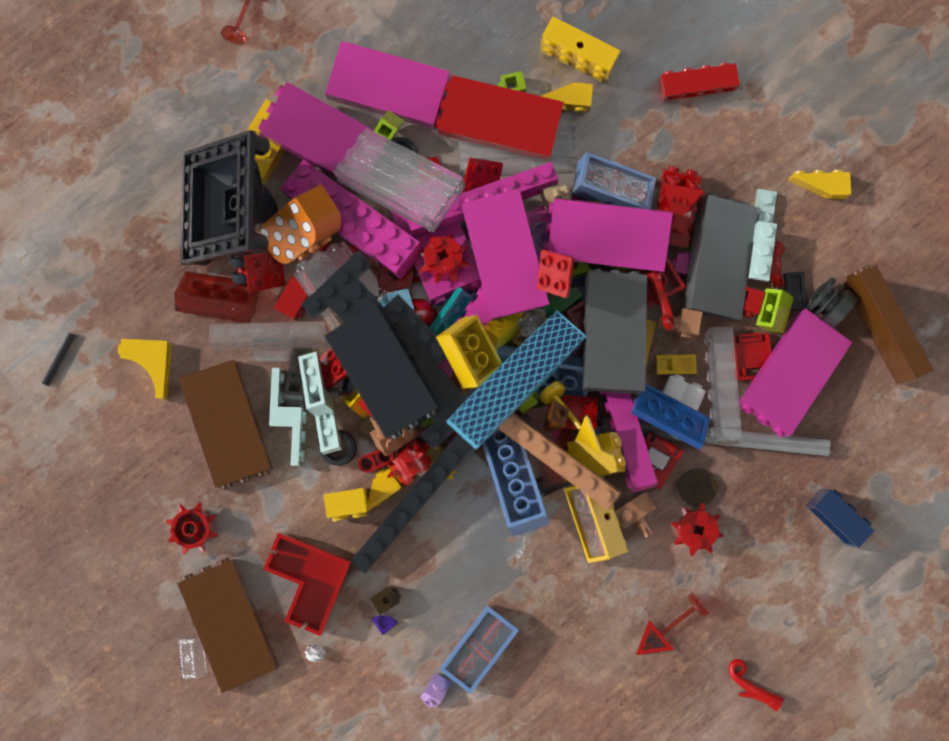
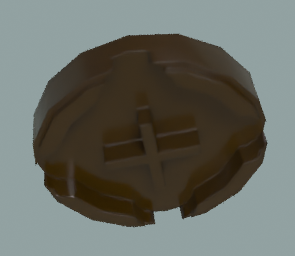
(697, 487)

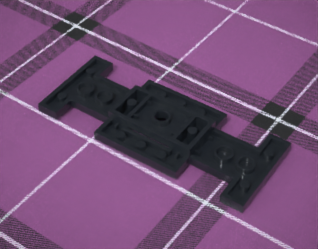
(349, 297)

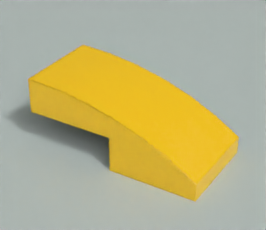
(676, 364)

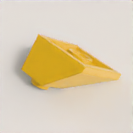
(383, 488)

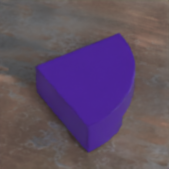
(384, 623)

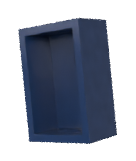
(840, 517)

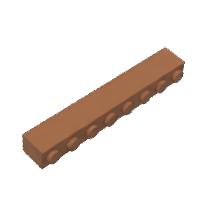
(560, 461)

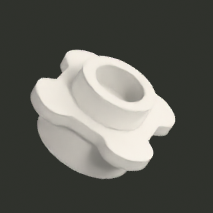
(315, 653)

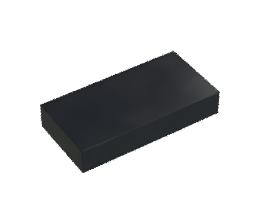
(796, 287)

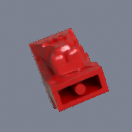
(679, 194)

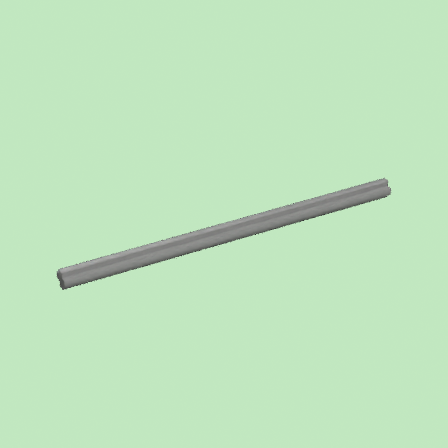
(749, 439)

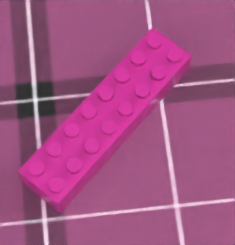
(359, 222)

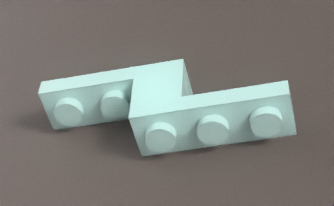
(763, 236)
(320, 403)
(287, 417)

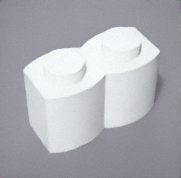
(684, 392)

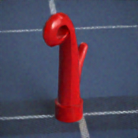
(656, 280)
(754, 691)

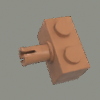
(634, 512)

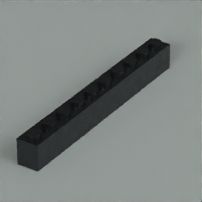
(411, 503)

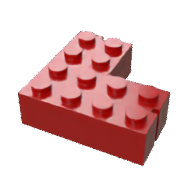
(318, 576)

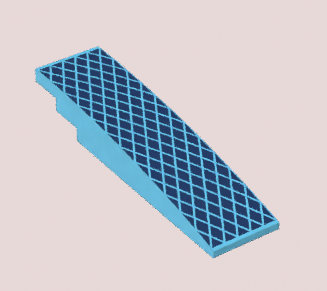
(516, 379)

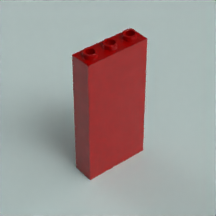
(499, 117)

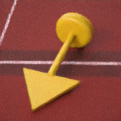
(586, 432)

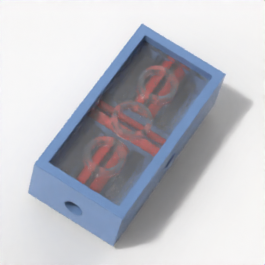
(612, 183)
(479, 648)

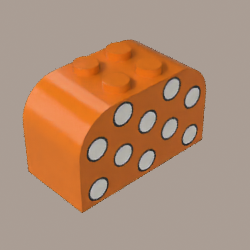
(302, 226)

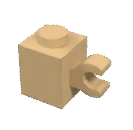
(557, 191)

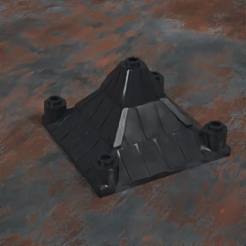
(224, 199)

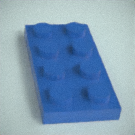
(671, 416)

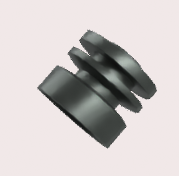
(831, 302)

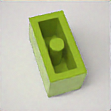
(774, 310)

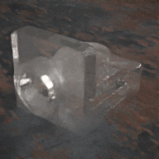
(530, 321)

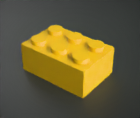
(470, 351)
(343, 503)

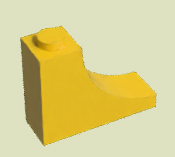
(153, 357)

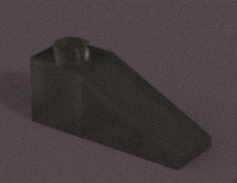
(294, 389)

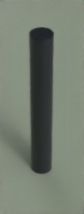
(58, 359)

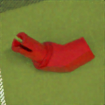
(775, 274)

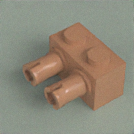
(686, 324)
(390, 445)

